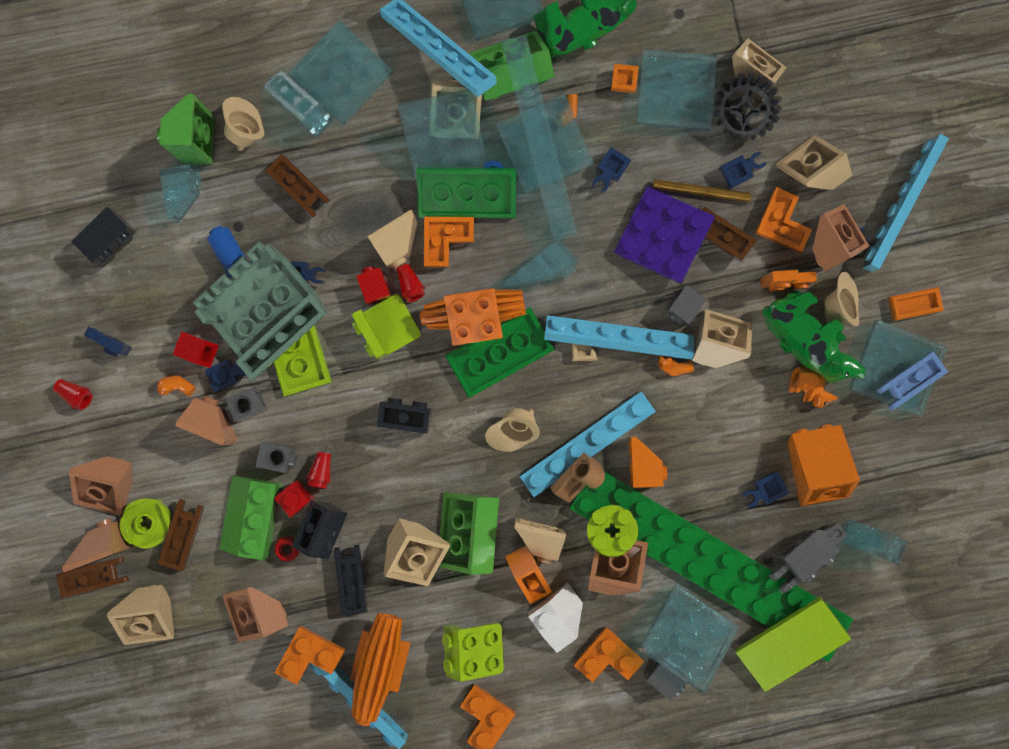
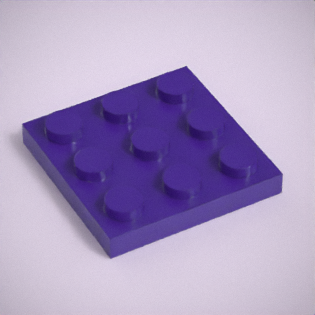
(664, 235)

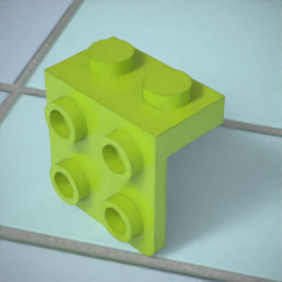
(386, 327)
(472, 651)

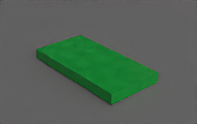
(466, 192)
(490, 361)

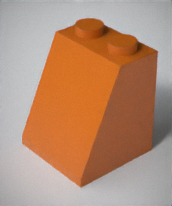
(822, 465)

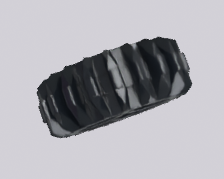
(726, 107)

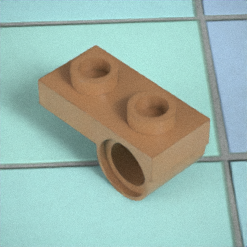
(582, 473)

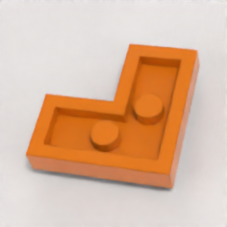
(776, 222)
(441, 232)
(784, 279)
(305, 649)
(605, 650)
(492, 717)

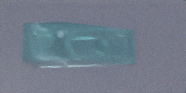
(298, 103)
(544, 268)

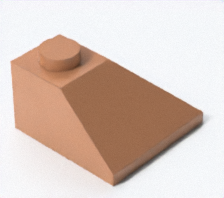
(837, 238)
(208, 421)
(102, 484)
(97, 544)
(620, 573)
(254, 613)

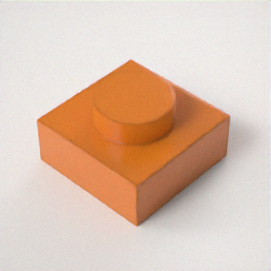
(624, 78)

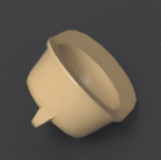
(242, 122)
(843, 302)
(513, 430)

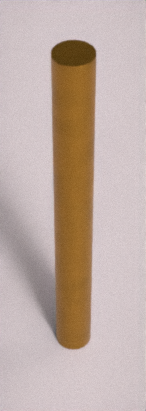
(701, 190)

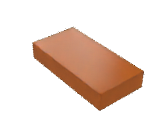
(915, 304)

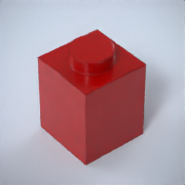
(373, 285)
(195, 349)
(294, 498)

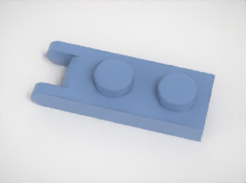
(913, 379)

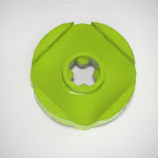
(133, 517)
(602, 520)

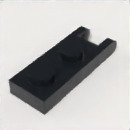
(351, 582)

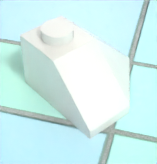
(558, 617)

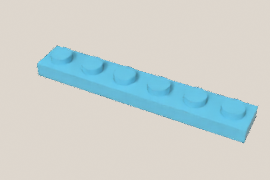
(438, 47)
(908, 195)
(619, 337)
(589, 441)
(340, 682)

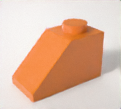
(645, 466)
(528, 575)

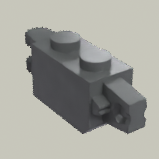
(808, 555)

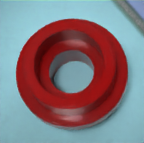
(279, 549)

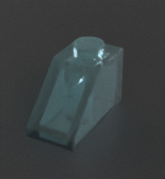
(179, 190)
(874, 541)

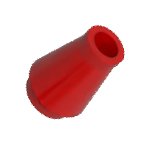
(410, 285)
(75, 395)
(320, 471)

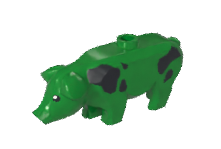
(581, 25)
(808, 340)

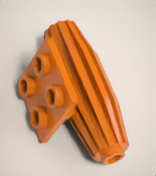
(474, 314)
(377, 667)

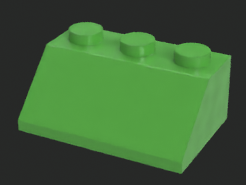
(494, 60)
(188, 131)
(250, 517)
(470, 529)

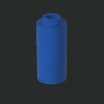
(225, 247)

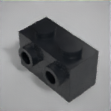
(104, 237)
(404, 417)
(319, 529)

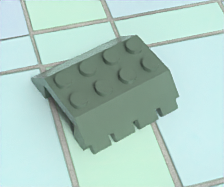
(260, 308)

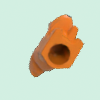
(813, 386)

